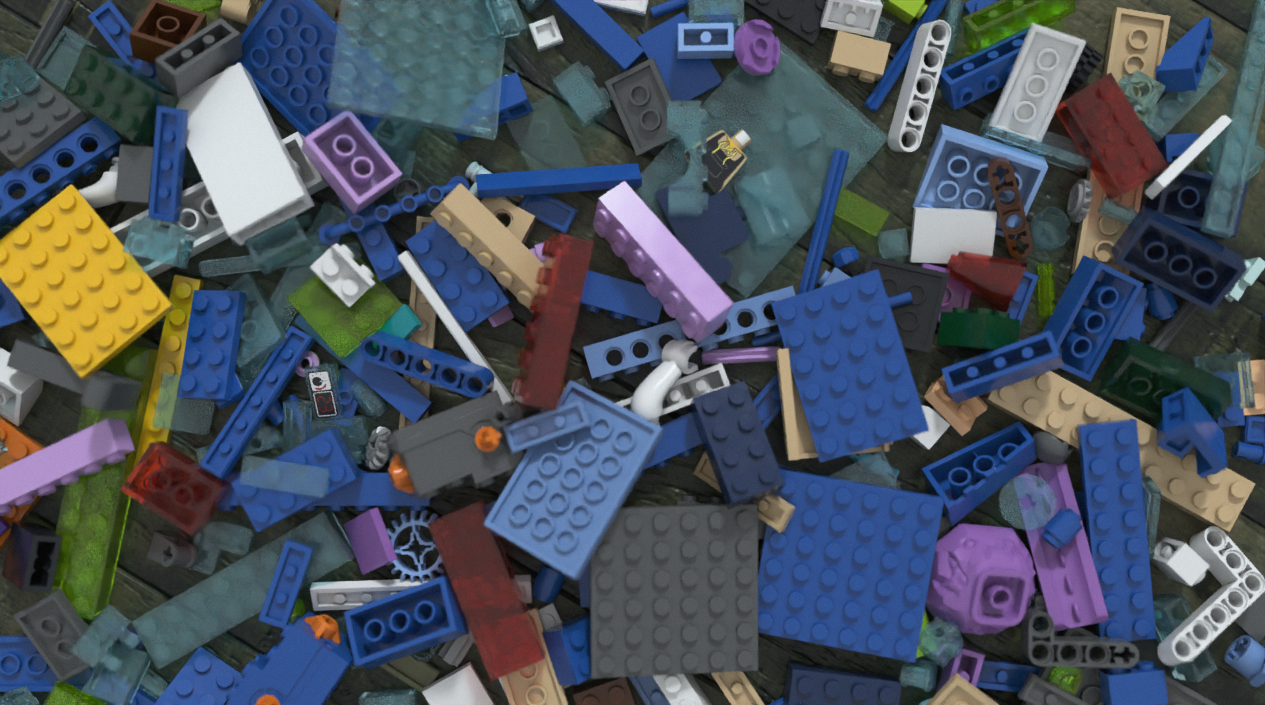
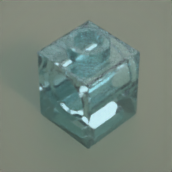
(1149, 88)

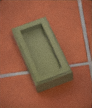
(412, 672)

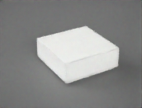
(546, 33)

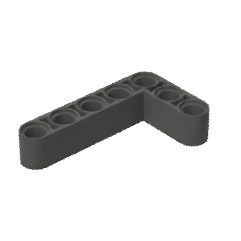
(101, 391)

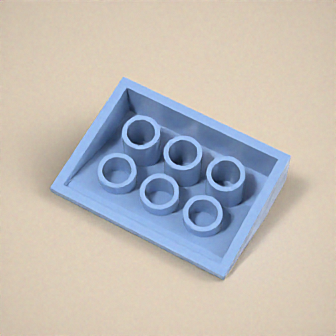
(959, 179)

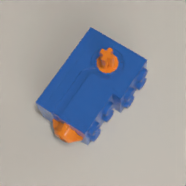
(300, 668)

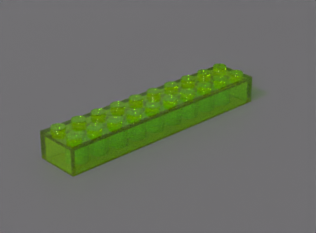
(95, 507)

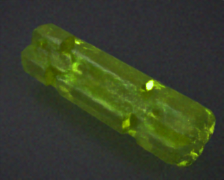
(1046, 289)

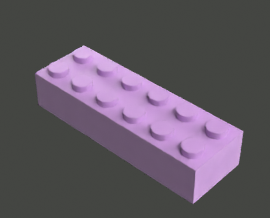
(661, 262)

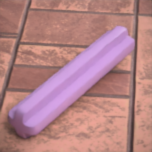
(739, 355)

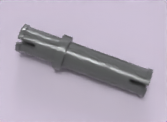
(512, 412)

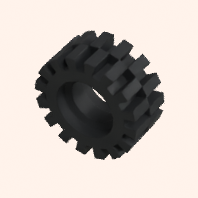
(1085, 66)

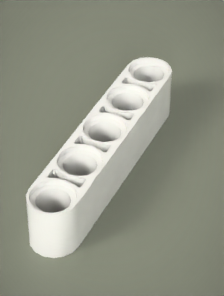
(928, 77)

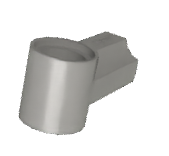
(456, 649)

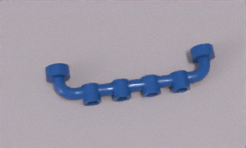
(331, 233)

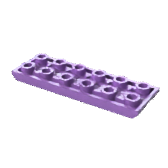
(1066, 574)

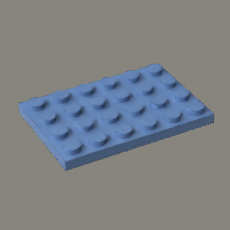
(575, 483)

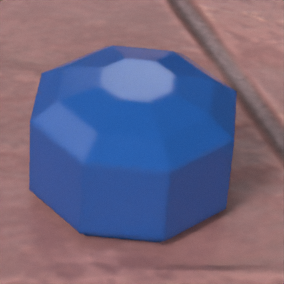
(845, 256)

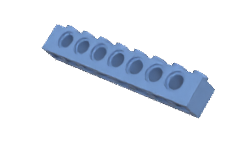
(597, 353)

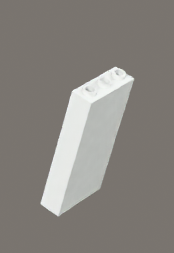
(241, 155)

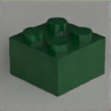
(978, 329)

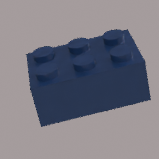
(1187, 199)

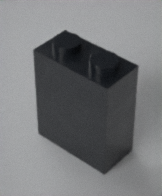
(31, 557)

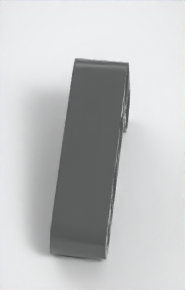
(1078, 646)

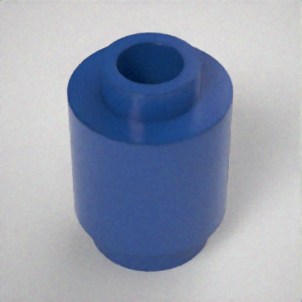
(1161, 301)
(1062, 528)
(548, 583)

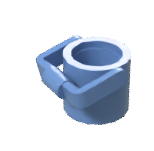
(1248, 659)

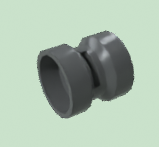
(407, 187)

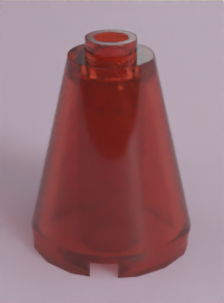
(988, 276)

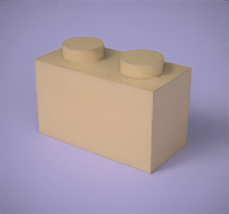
(858, 56)

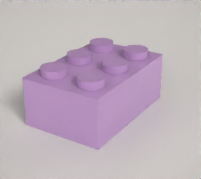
(351, 161)

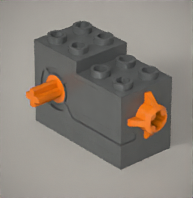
(452, 450)

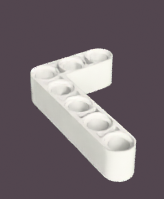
(1233, 579)

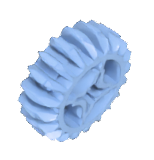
(419, 559)

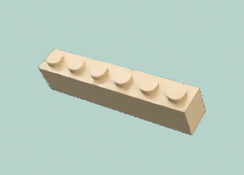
(489, 242)

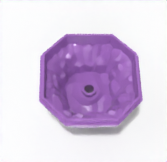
(981, 579)

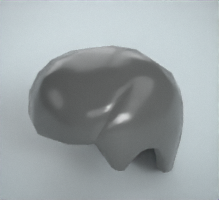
(1050, 449)

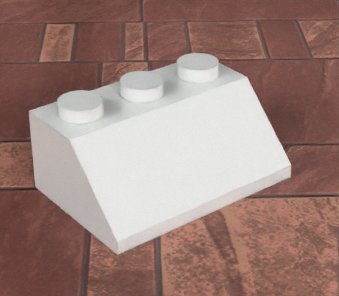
(17, 391)

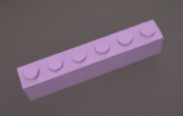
(63, 463)

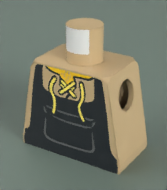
(723, 158)

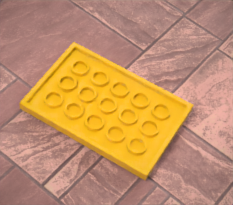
(79, 282)

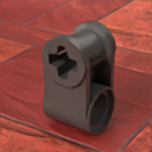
(172, 550)

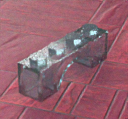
(685, 124)

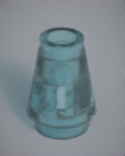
(368, 399)

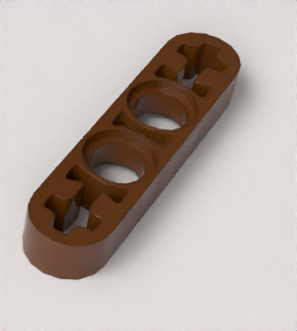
(1010, 208)

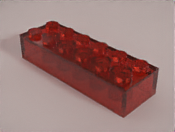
(552, 321)
(487, 591)

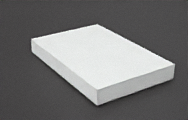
(946, 231)

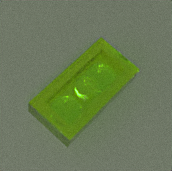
(860, 211)

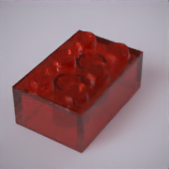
(176, 487)

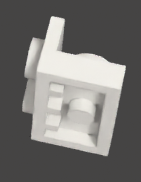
(852, 16)
(343, 274)

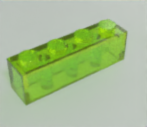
(1010, 17)

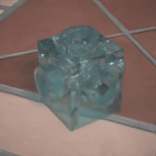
(940, 641)

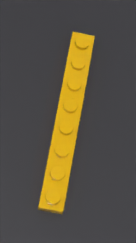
(169, 356)

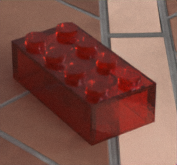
(1111, 136)

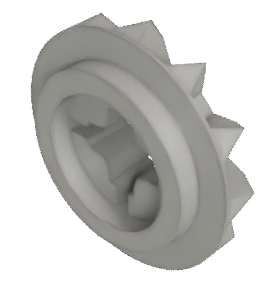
(1079, 200)
(377, 448)

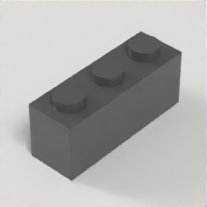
(199, 58)

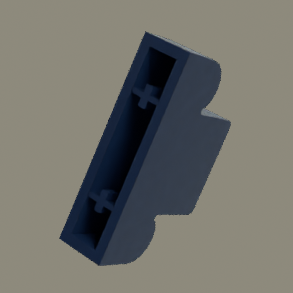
(710, 235)

